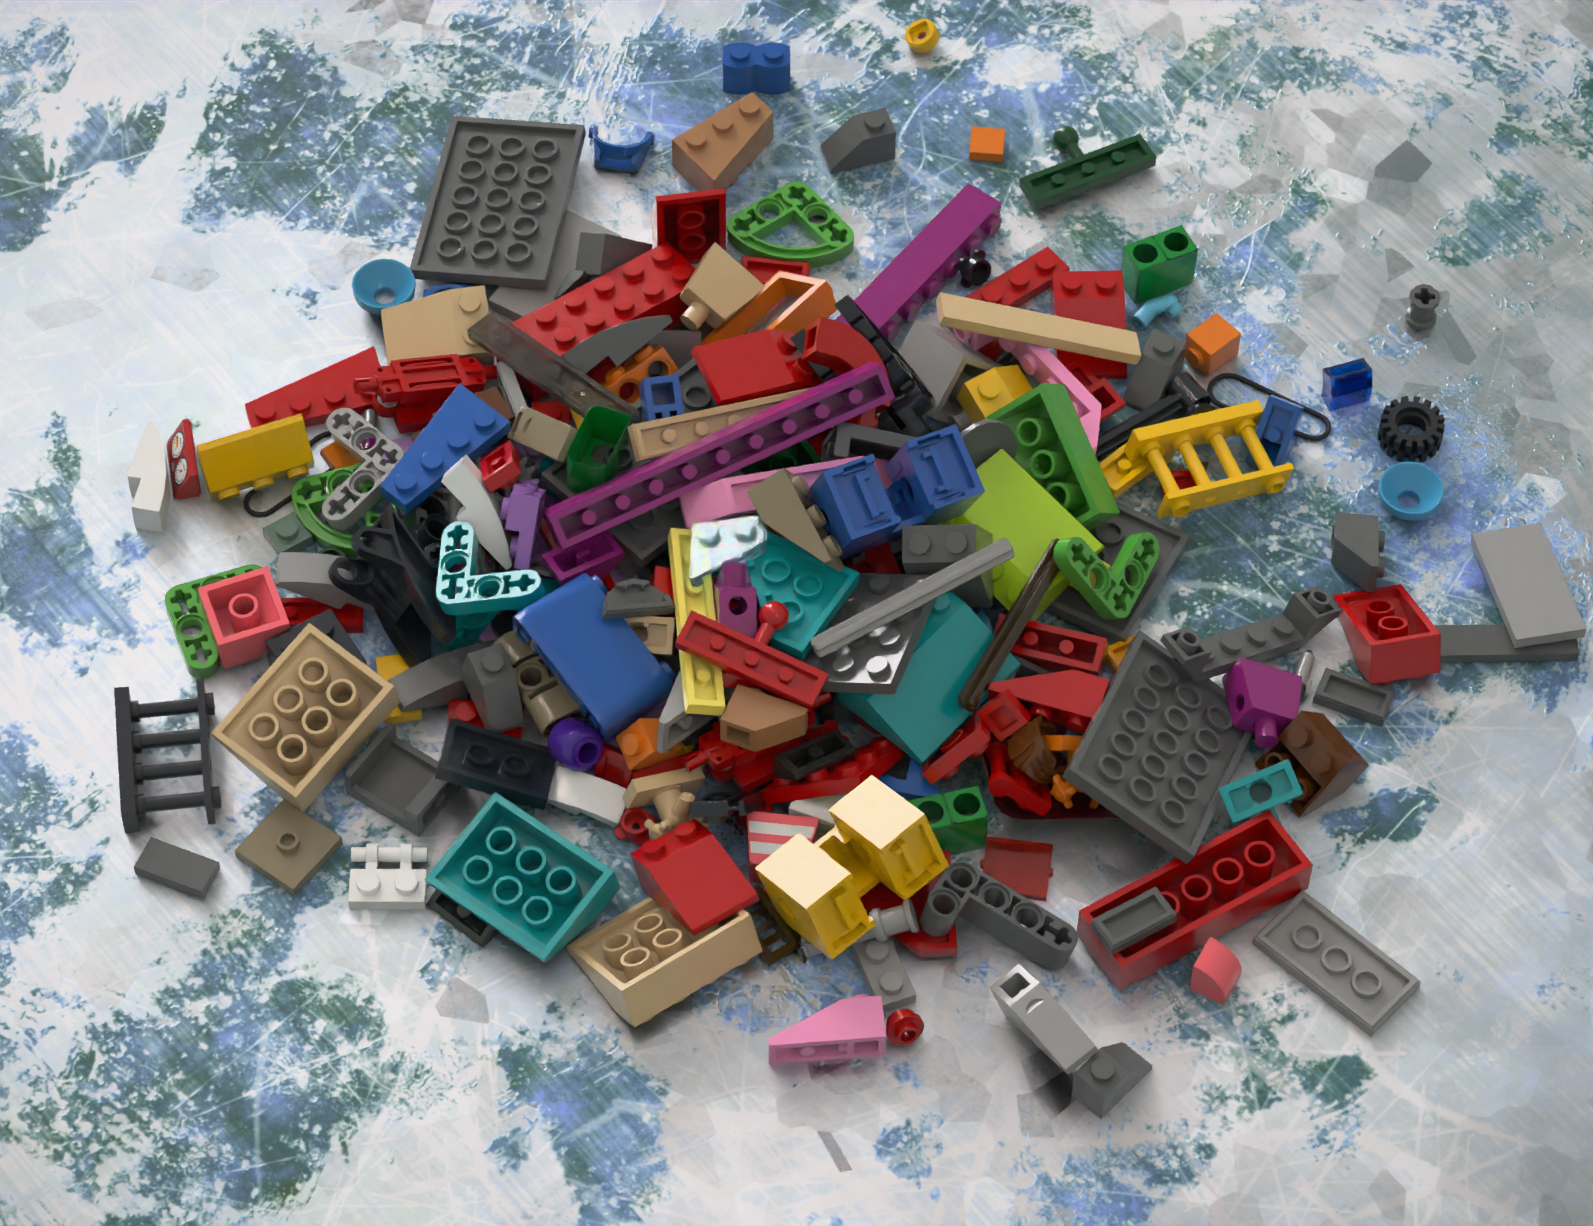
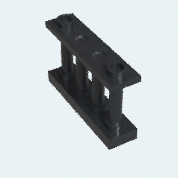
(132, 743)

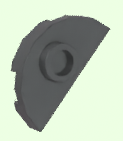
(636, 599)

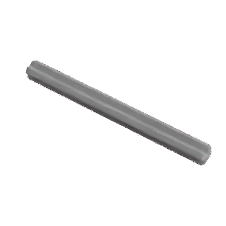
(912, 597)

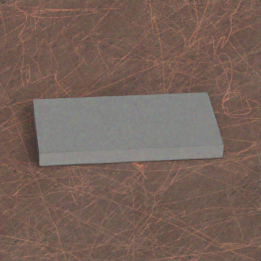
(520, 301)
(1528, 585)
(1336, 963)

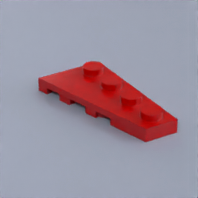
(317, 393)

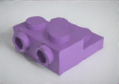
(524, 515)

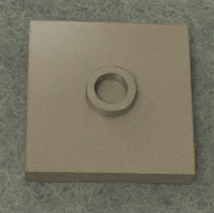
(288, 847)

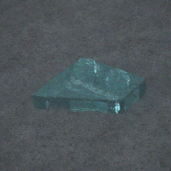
(724, 542)

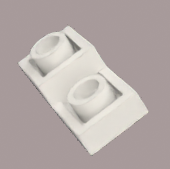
(587, 794)

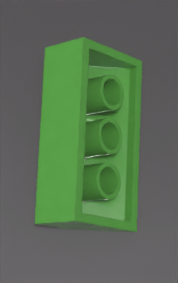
(1058, 453)

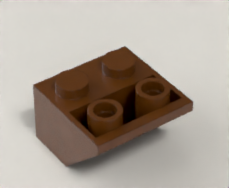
(1319, 757)

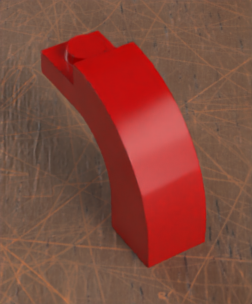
(842, 350)

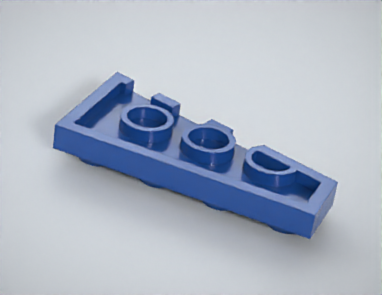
(457, 429)

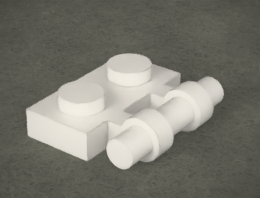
(388, 888)

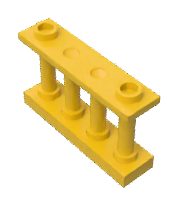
(1210, 429)

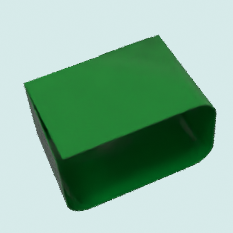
(1148, 263)
(598, 428)
(948, 807)

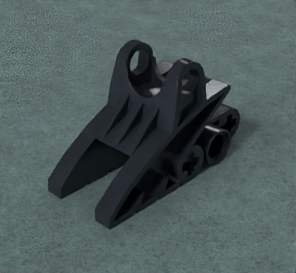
(910, 393)
(400, 577)

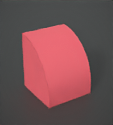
(1215, 972)

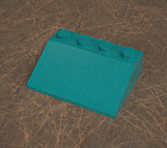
(925, 705)
(524, 879)

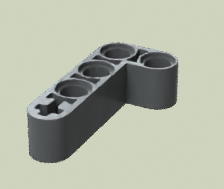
(1045, 940)

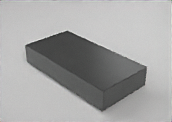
(1354, 697)
(177, 867)
(1133, 921)

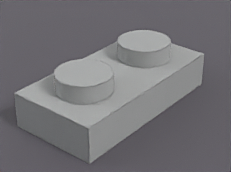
(884, 973)

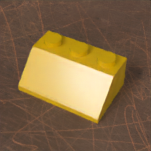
(992, 391)
(255, 457)

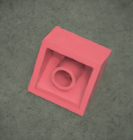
(243, 615)

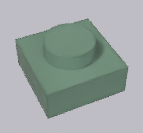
(288, 534)

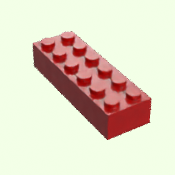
(630, 292)
(1212, 894)

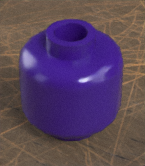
(575, 744)

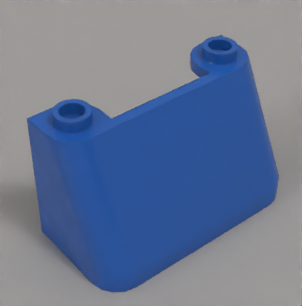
(594, 658)

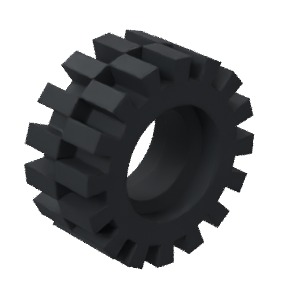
(1411, 445)

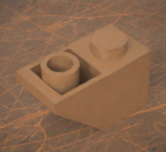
(761, 720)

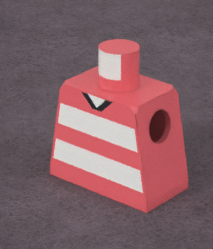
(771, 831)

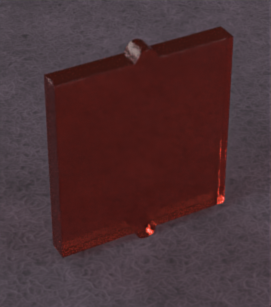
(1019, 865)

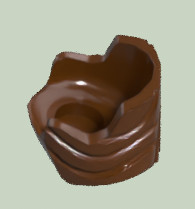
(1031, 753)

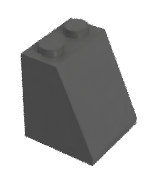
(935, 547)

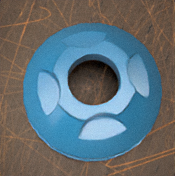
(383, 277)
(1410, 480)

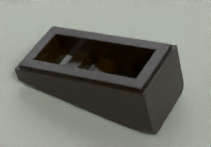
(774, 920)

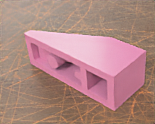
(840, 1031)

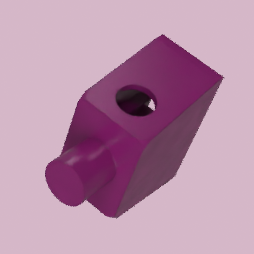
(744, 616)
(1261, 699)

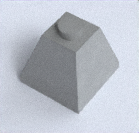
(942, 365)

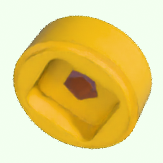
(922, 35)

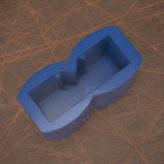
(756, 68)

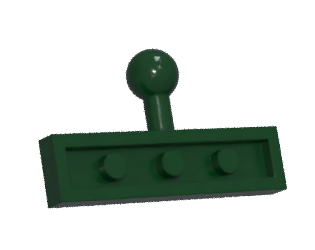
(1086, 170)

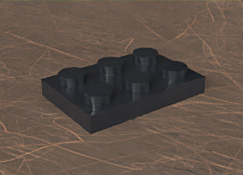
(496, 763)

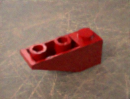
(1059, 697)

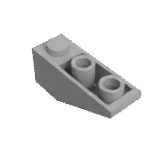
(1042, 1019)

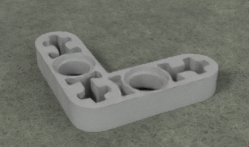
(372, 469)

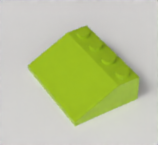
(1029, 519)

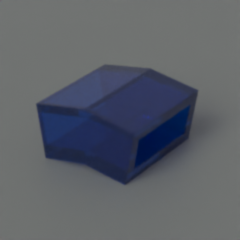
(1347, 384)

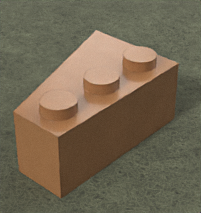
(723, 144)

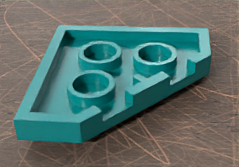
(806, 588)

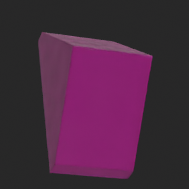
(591, 556)

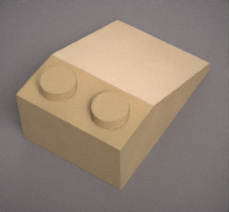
(436, 325)

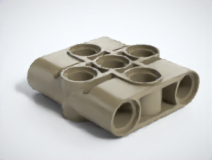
(546, 701)

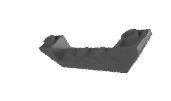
(1301, 620)

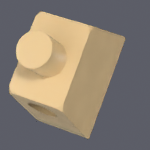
(717, 290)

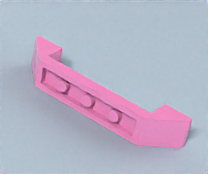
(1046, 368)
(730, 497)

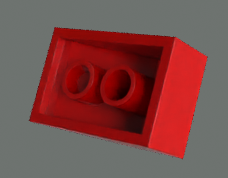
(690, 222)
(1094, 299)
(753, 366)
(1389, 634)
(692, 877)

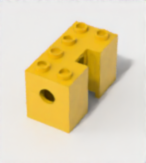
(873, 842)

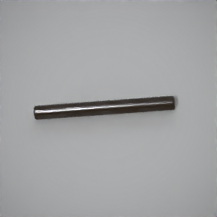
(1009, 631)

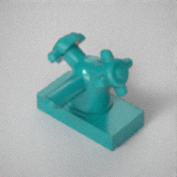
(1261, 792)

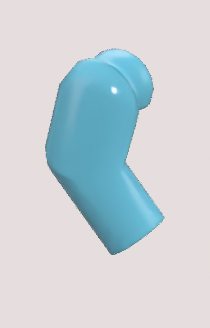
(1155, 306)

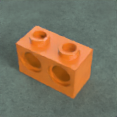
(638, 369)

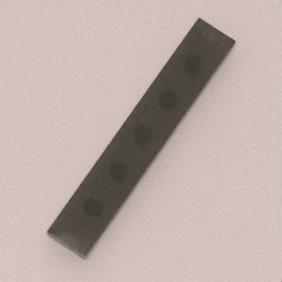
(545, 367)

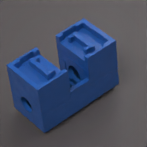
(929, 486)

